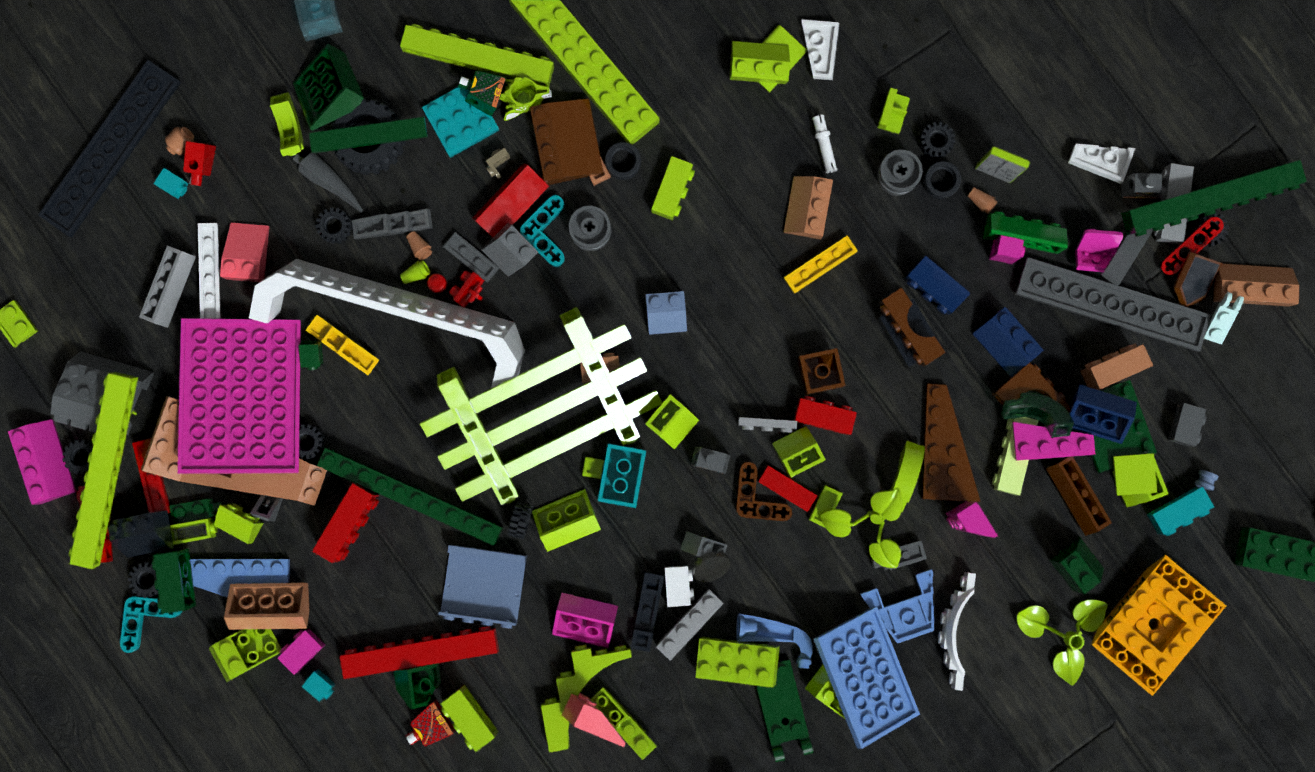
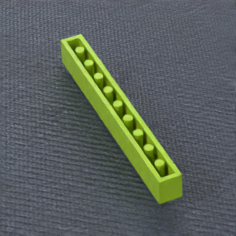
(103, 470)

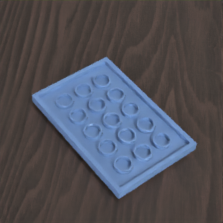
(866, 677)

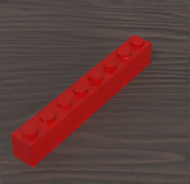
(419, 653)

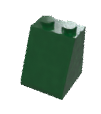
(1078, 566)

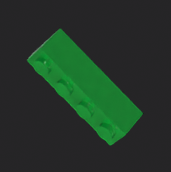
(1035, 234)

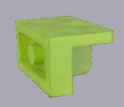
(893, 112)

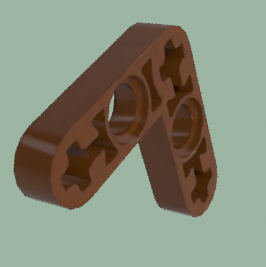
(750, 499)

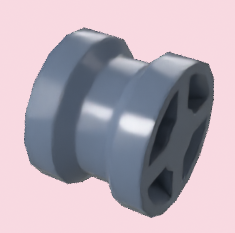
(1206, 480)

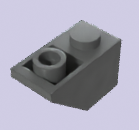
(701, 545)

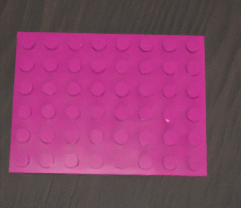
(239, 396)

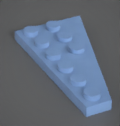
(218, 574)

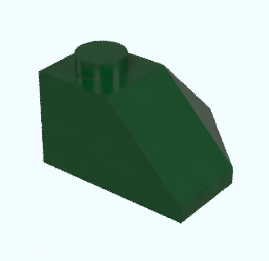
(417, 684)

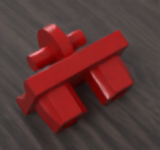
(469, 290)

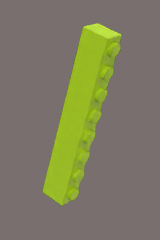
(475, 55)

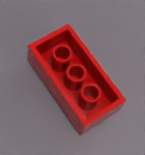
(345, 523)

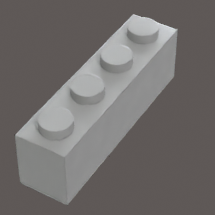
(1176, 182)
(167, 286)
(689, 624)

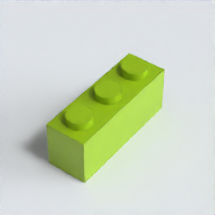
(673, 188)

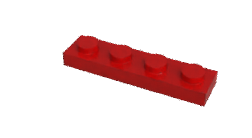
(152, 484)

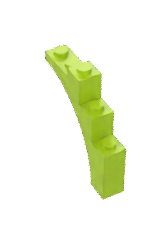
(585, 667)

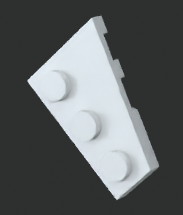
(821, 45)
(1103, 161)

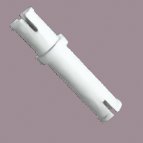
(824, 143)

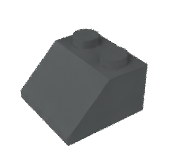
(509, 250)

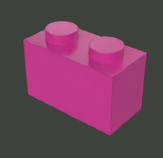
(1007, 249)
(300, 651)

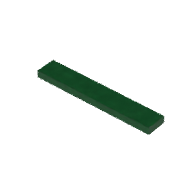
(368, 135)

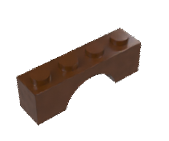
(924, 348)

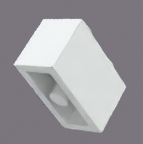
(678, 586)

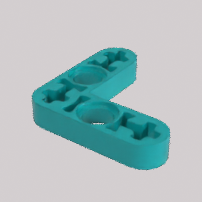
(539, 235)
(138, 614)

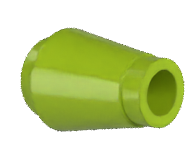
(415, 272)

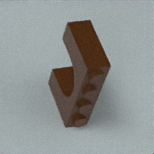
(1028, 380)

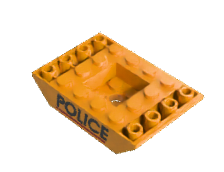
(1183, 616)

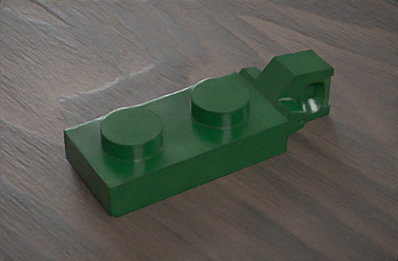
(193, 510)

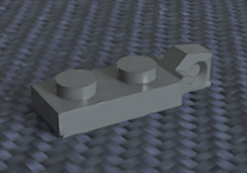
(910, 554)

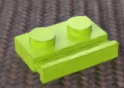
(16, 324)

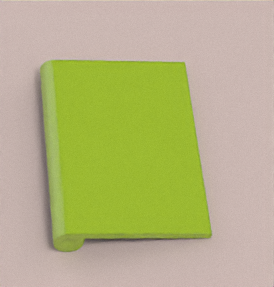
(780, 36)

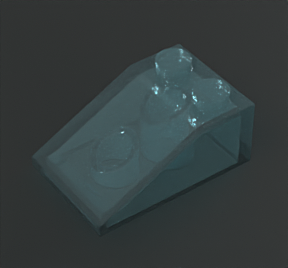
(318, 18)

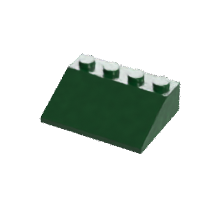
(327, 88)
(1137, 439)

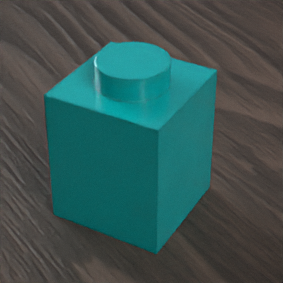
(171, 183)
(319, 685)

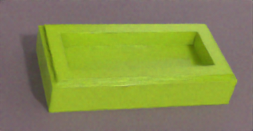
(827, 501)

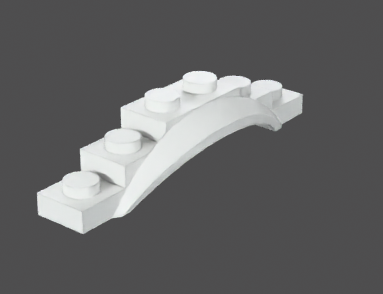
(947, 637)

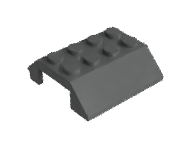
(82, 386)

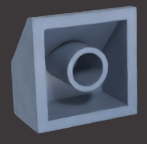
(666, 312)

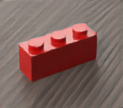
(825, 415)

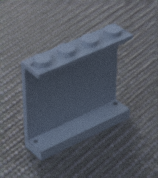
(483, 586)

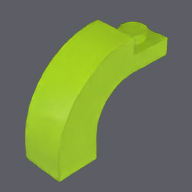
(288, 125)
(908, 470)

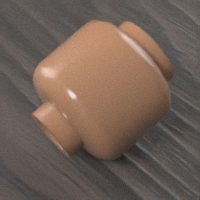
(177, 140)

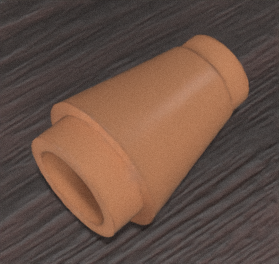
(982, 200)
(419, 246)

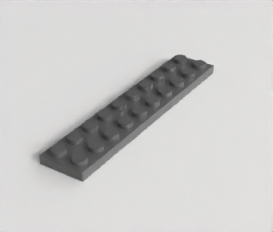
(1113, 304)

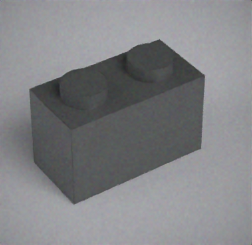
(1187, 425)

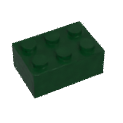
(174, 581)

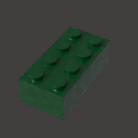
(1276, 554)

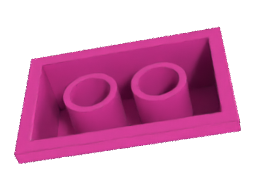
(970, 519)
(584, 620)

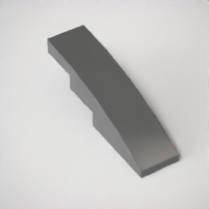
(392, 224)

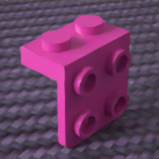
(1096, 249)

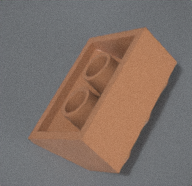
(808, 206)

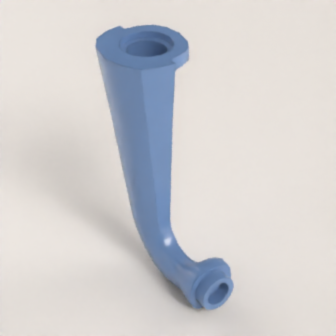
(761, 629)

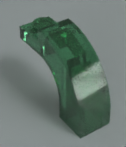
(1042, 408)

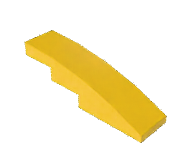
(342, 345)

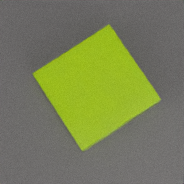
(1135, 474)

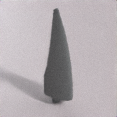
(322, 174)

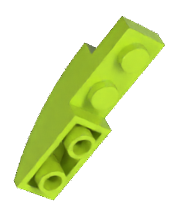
(624, 723)

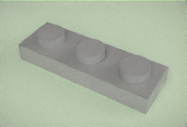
(767, 424)

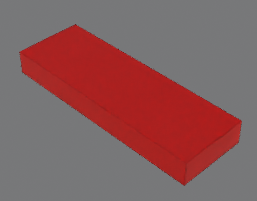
(787, 488)

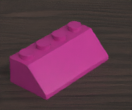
(41, 462)

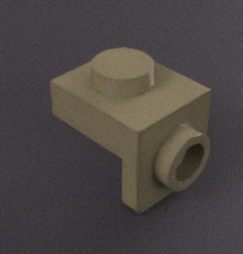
(498, 157)

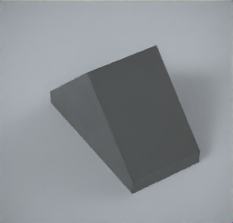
(267, 508)

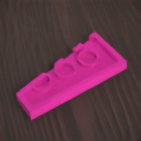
(1036, 443)

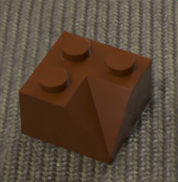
(821, 371)

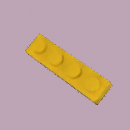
(820, 264)

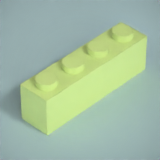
(1011, 472)

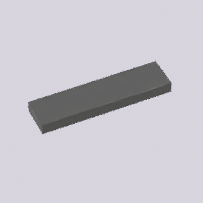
(1124, 257)

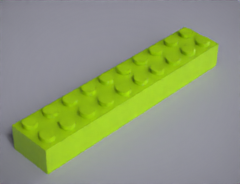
(588, 67)

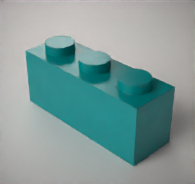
(1180, 511)

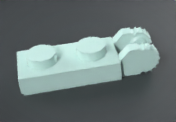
(1223, 318)

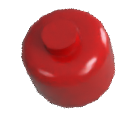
(437, 283)

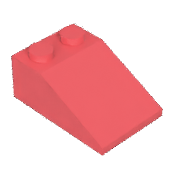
(245, 252)
(584, 715)

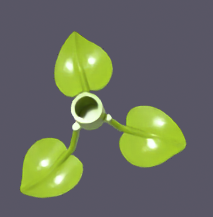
(885, 506)
(1090, 617)

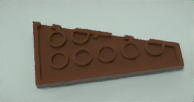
(945, 460)

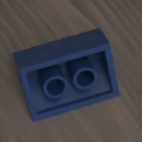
(936, 286)
(1007, 341)
(1102, 414)

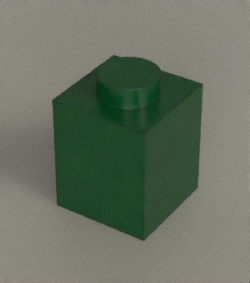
(311, 354)

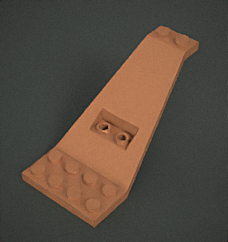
(163, 461)

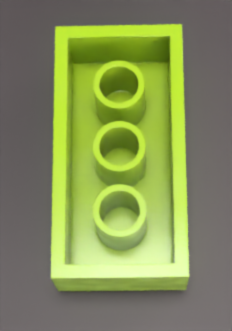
(737, 662)

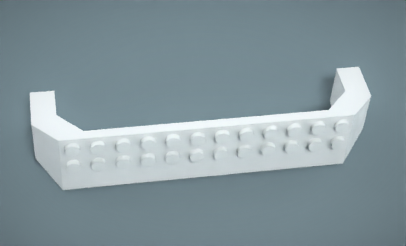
(498, 334)

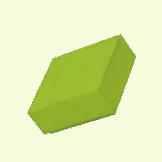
(593, 467)

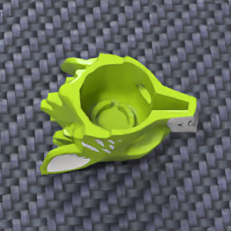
(522, 95)

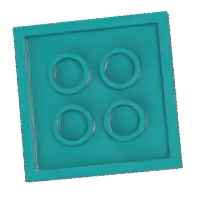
(458, 122)

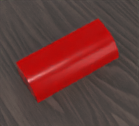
(511, 200)

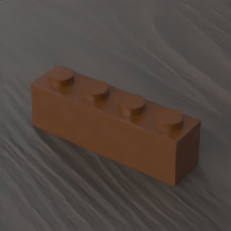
(1079, 495)

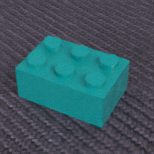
(622, 475)

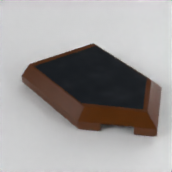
(1195, 279)

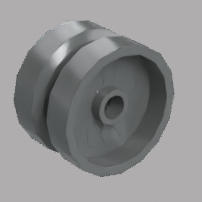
(894, 182)
(587, 217)

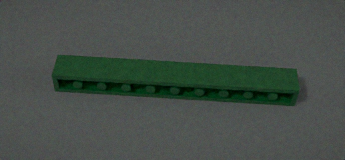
(1213, 197)
(410, 496)

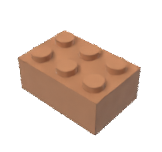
(1116, 366)

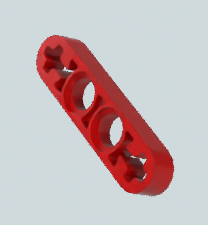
(1189, 243)

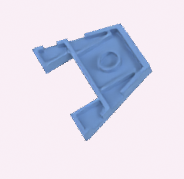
(910, 616)

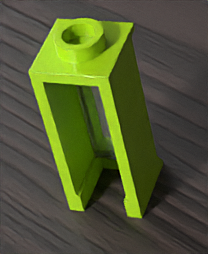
(193, 531)

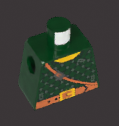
(483, 91)

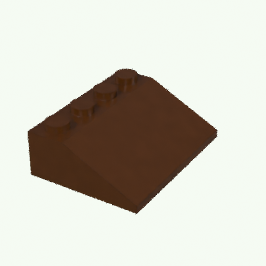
(566, 140)

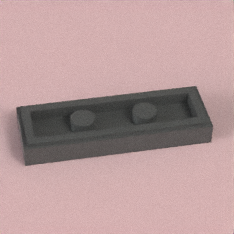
(471, 257)

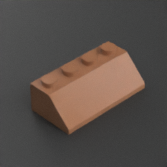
(1257, 285)
(267, 606)

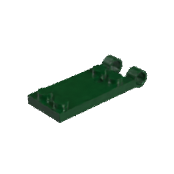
(780, 703)

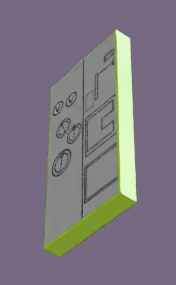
(1002, 165)

